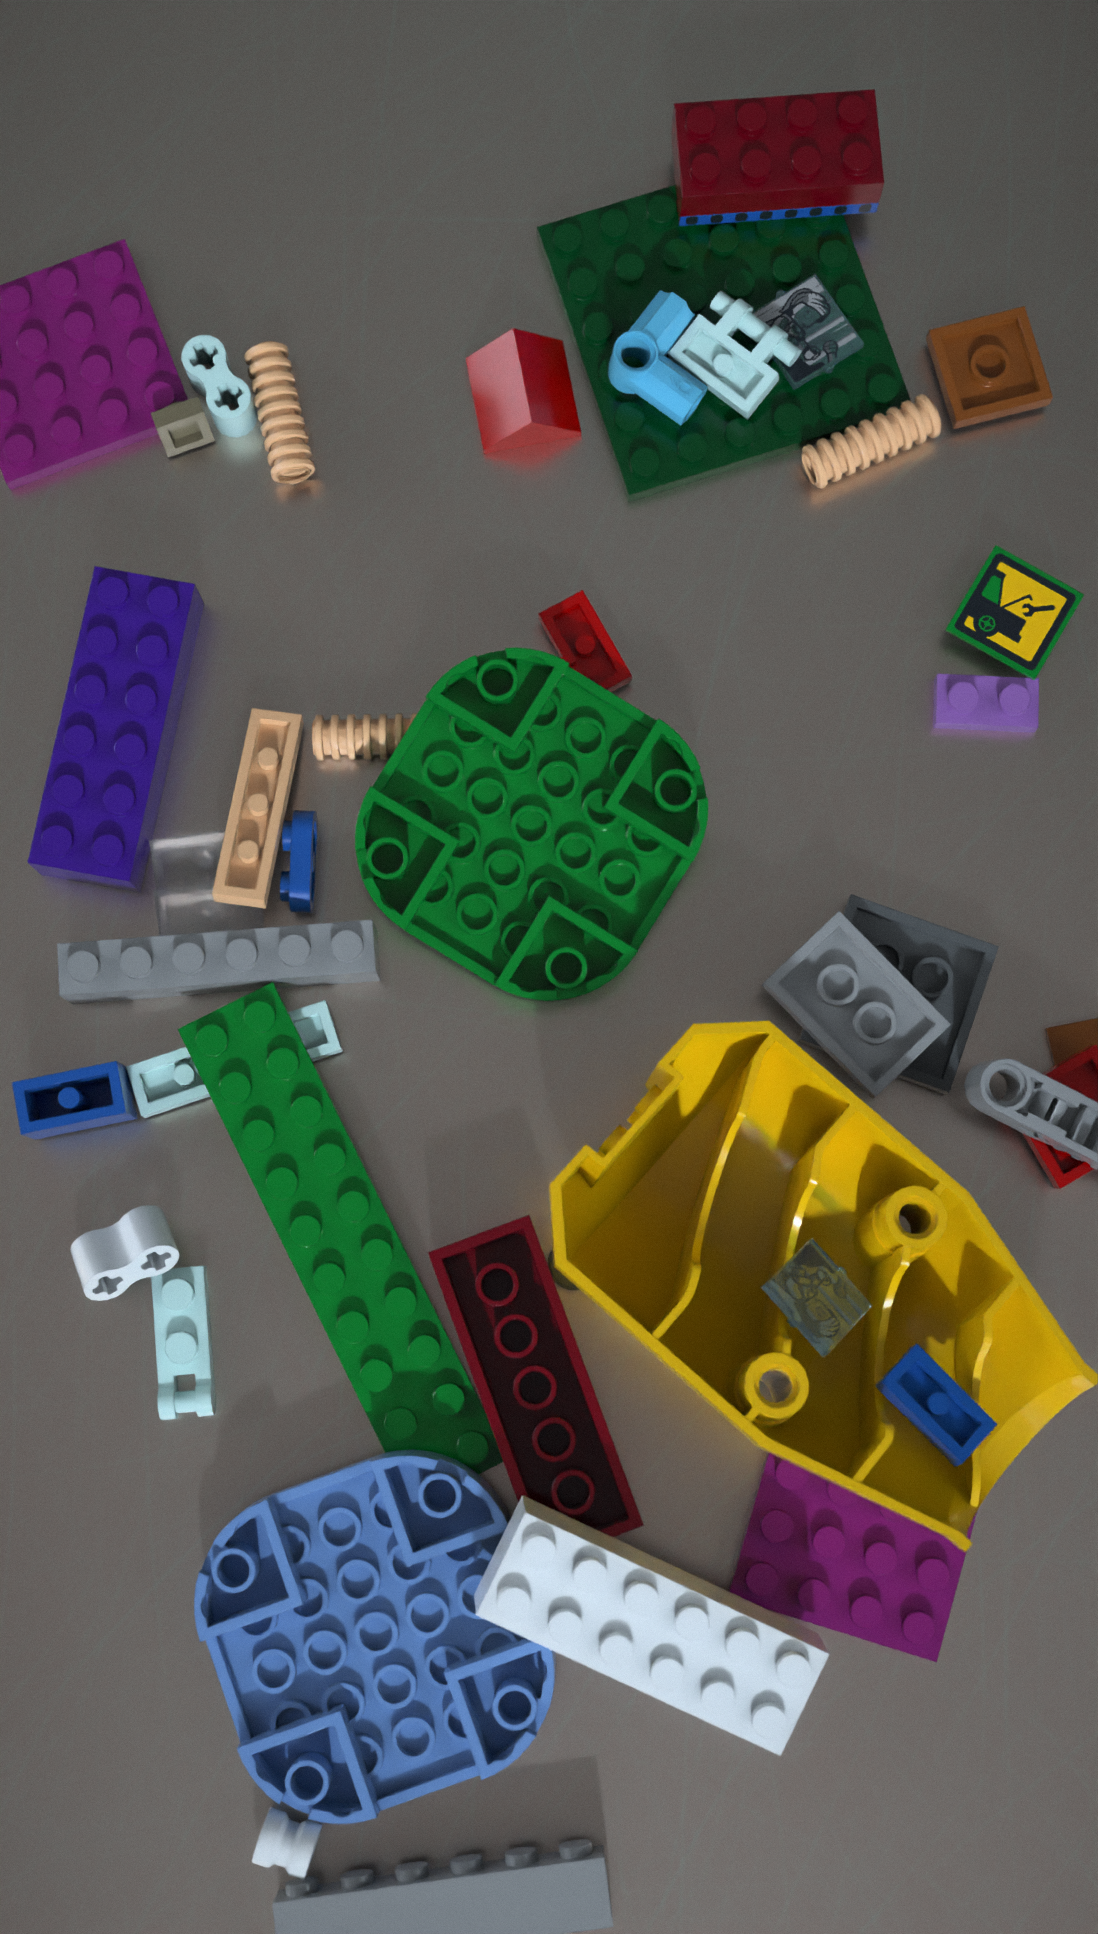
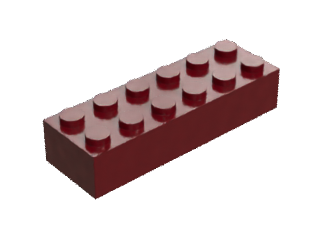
(533, 1377)

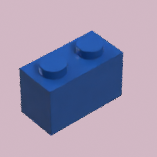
(74, 1100)

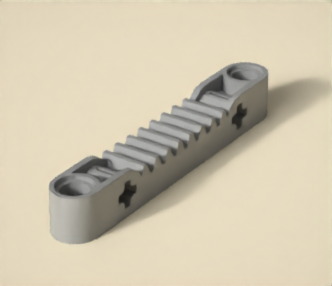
(1037, 1107)

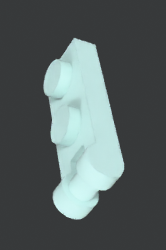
(183, 1341)

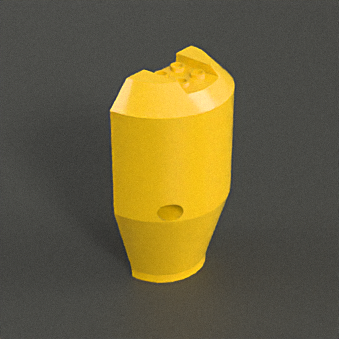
(721, 1183)

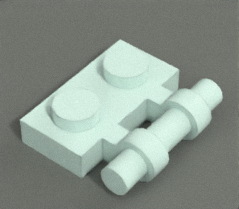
(726, 366)

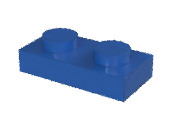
(936, 1405)

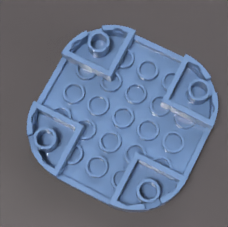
(359, 1640)

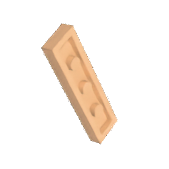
(258, 808)

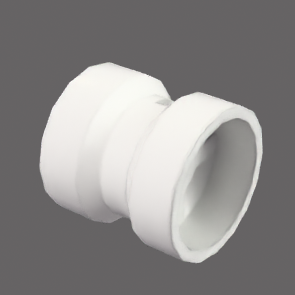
(287, 1843)

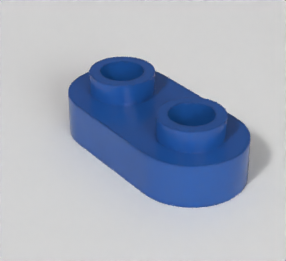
(299, 883)

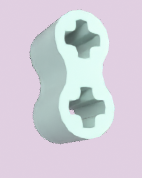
(219, 386)

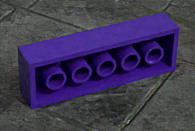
(116, 729)

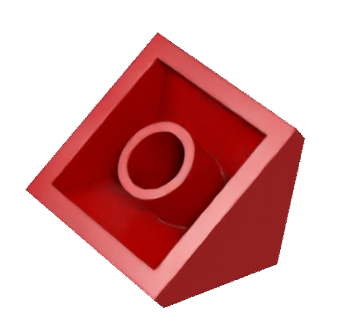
(522, 391)

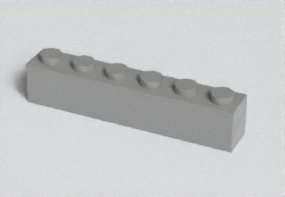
(218, 962)
(502, 1896)

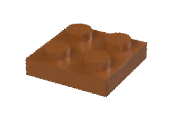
(989, 367)

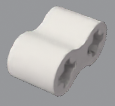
(125, 1252)

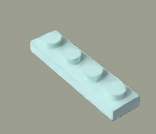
(175, 1081)

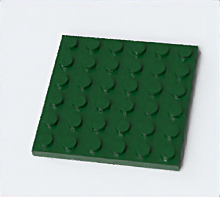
(624, 253)

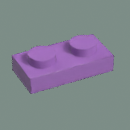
(986, 703)

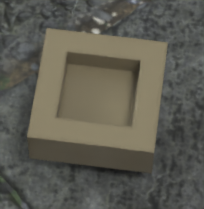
(182, 426)

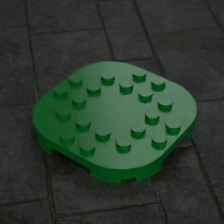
(531, 825)

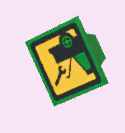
(1014, 612)

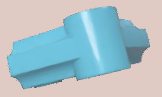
(660, 379)

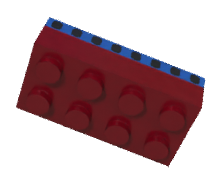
(777, 157)

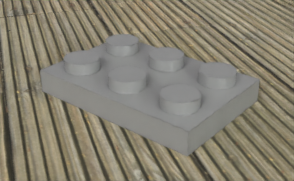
(856, 1005)

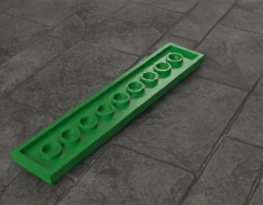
(338, 1231)

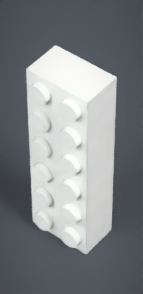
(650, 1625)

